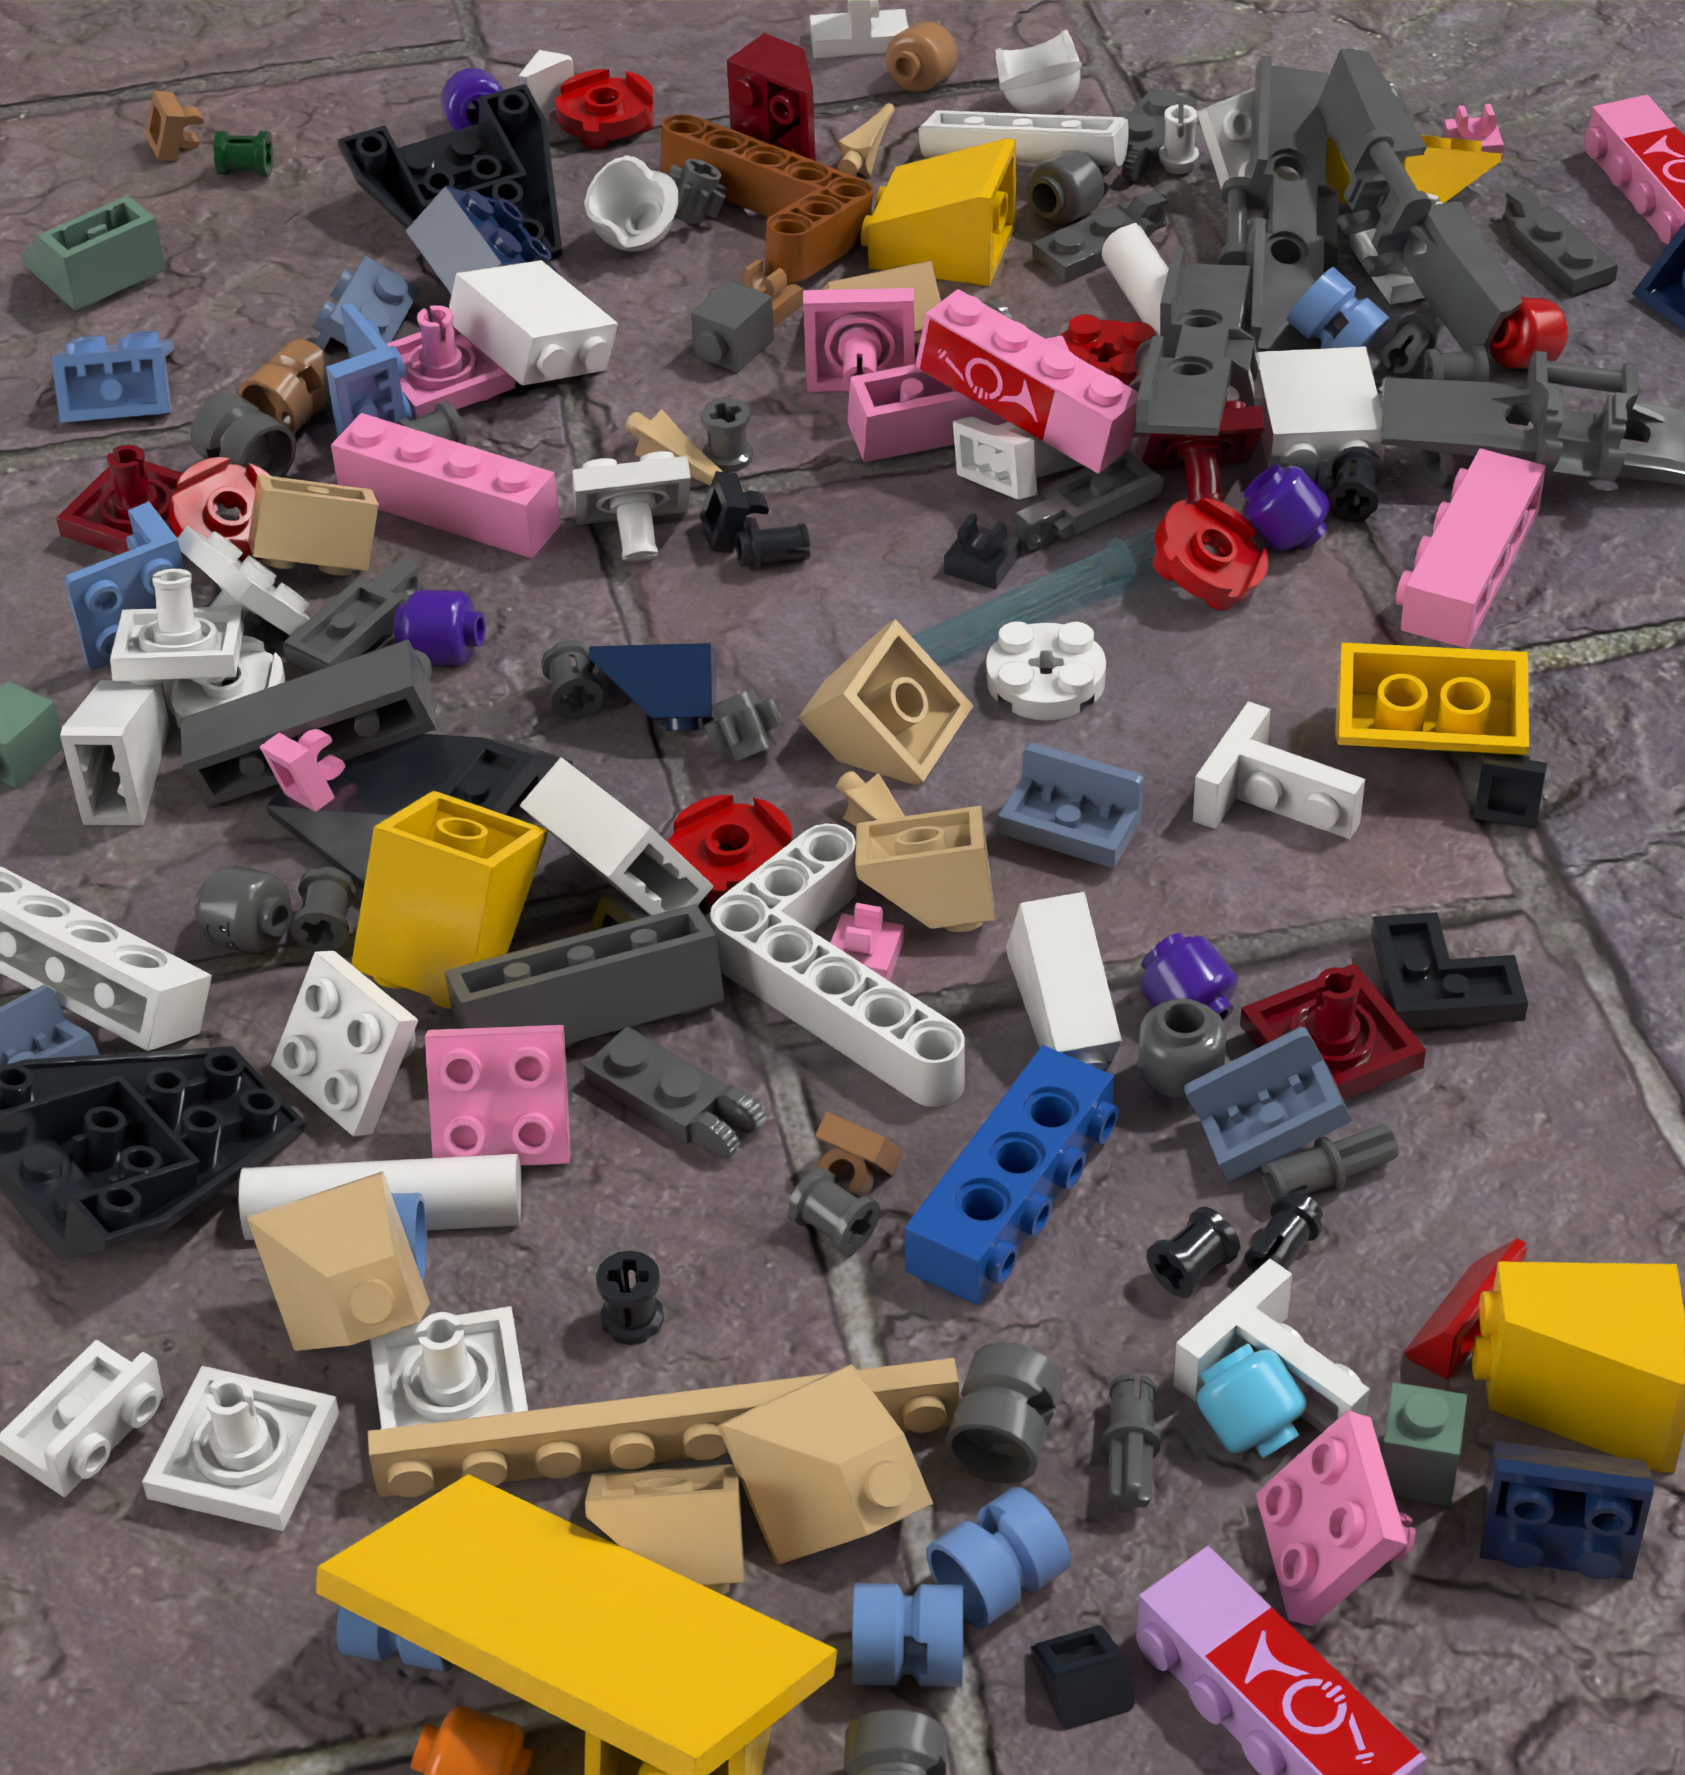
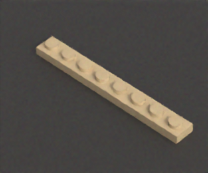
(623, 1431)

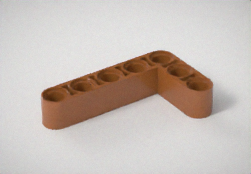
(810, 206)

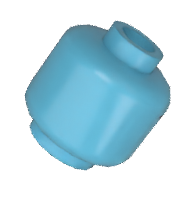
(1251, 1401)

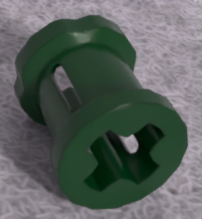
(243, 153)

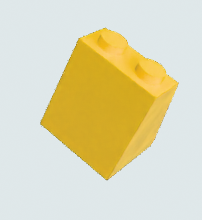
(947, 212)
(442, 892)
(1588, 1354)

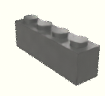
(356, 702)
(595, 978)

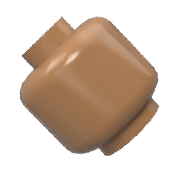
(924, 53)

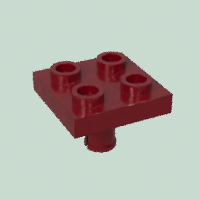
(1204, 453)
(101, 511)
(1349, 1024)

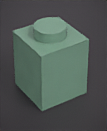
(27, 733)
(1423, 1442)

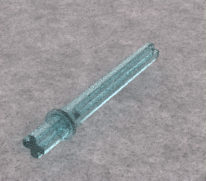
(1116, 562)

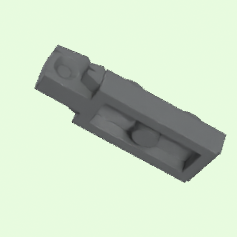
(1556, 244)
(1079, 247)
(1086, 500)
(352, 619)

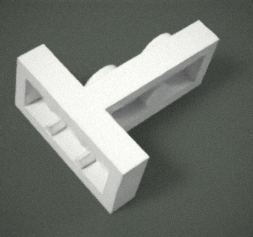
(858, 32)
(1004, 457)
(1274, 780)
(1256, 1316)

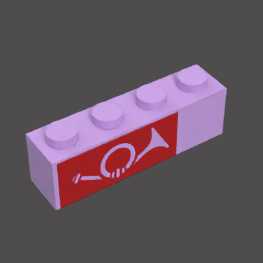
(1263, 1678)

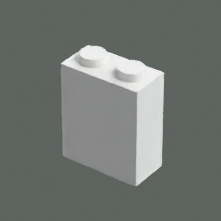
(532, 322)
(1317, 404)
(614, 841)

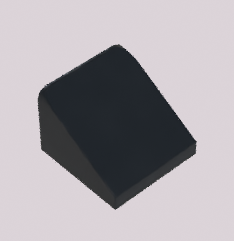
(1084, 1676)

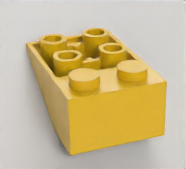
(1441, 171)

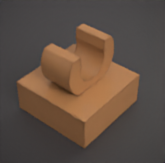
(167, 124)
(785, 295)
(859, 1148)

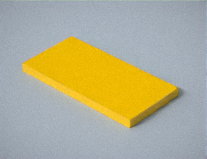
(579, 1626)

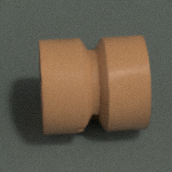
(291, 384)

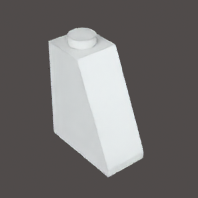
(116, 751)
(1064, 978)

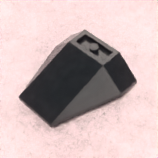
(498, 158)
(397, 775)
(131, 1140)

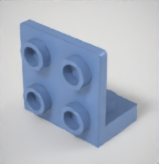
(369, 377)
(113, 378)
(120, 583)

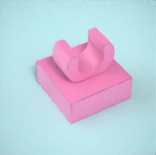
(1478, 128)
(298, 769)
(870, 939)

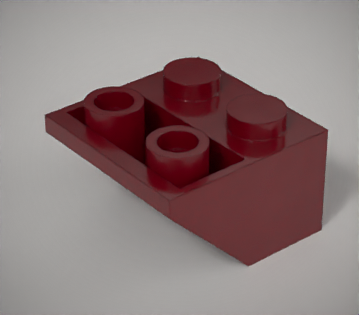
(772, 95)

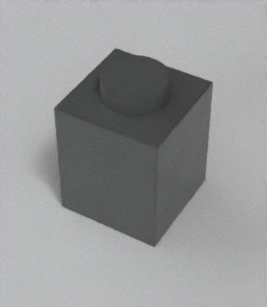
(732, 326)

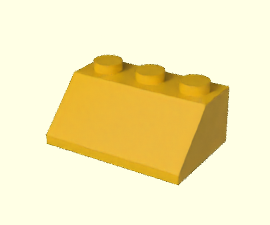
(1432, 698)

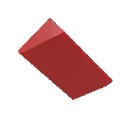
(1449, 1332)

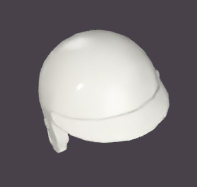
(1041, 76)
(631, 204)

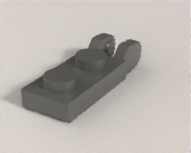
(1147, 131)
(673, 1093)

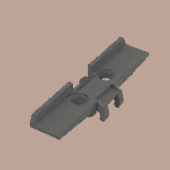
(1374, 138)
(1299, 212)
(1199, 351)
(1477, 416)

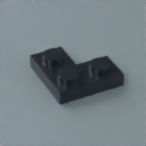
(1441, 991)

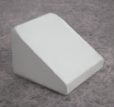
(545, 76)

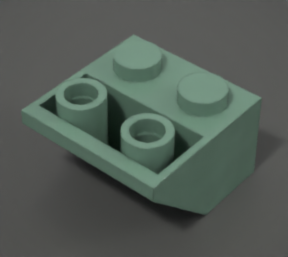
(97, 253)

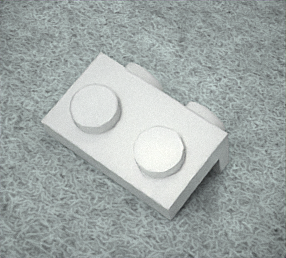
(82, 1417)

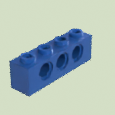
(1010, 1175)

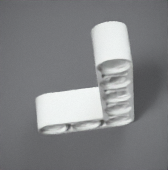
(772, 952)

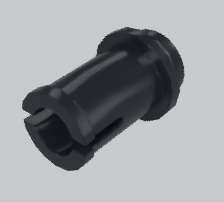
(771, 545)
(1292, 1224)

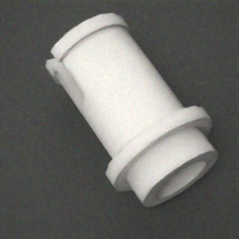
(1179, 147)

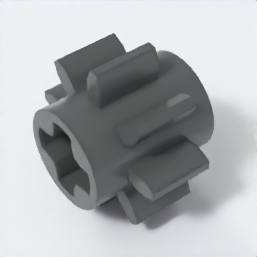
(697, 190)
(744, 724)

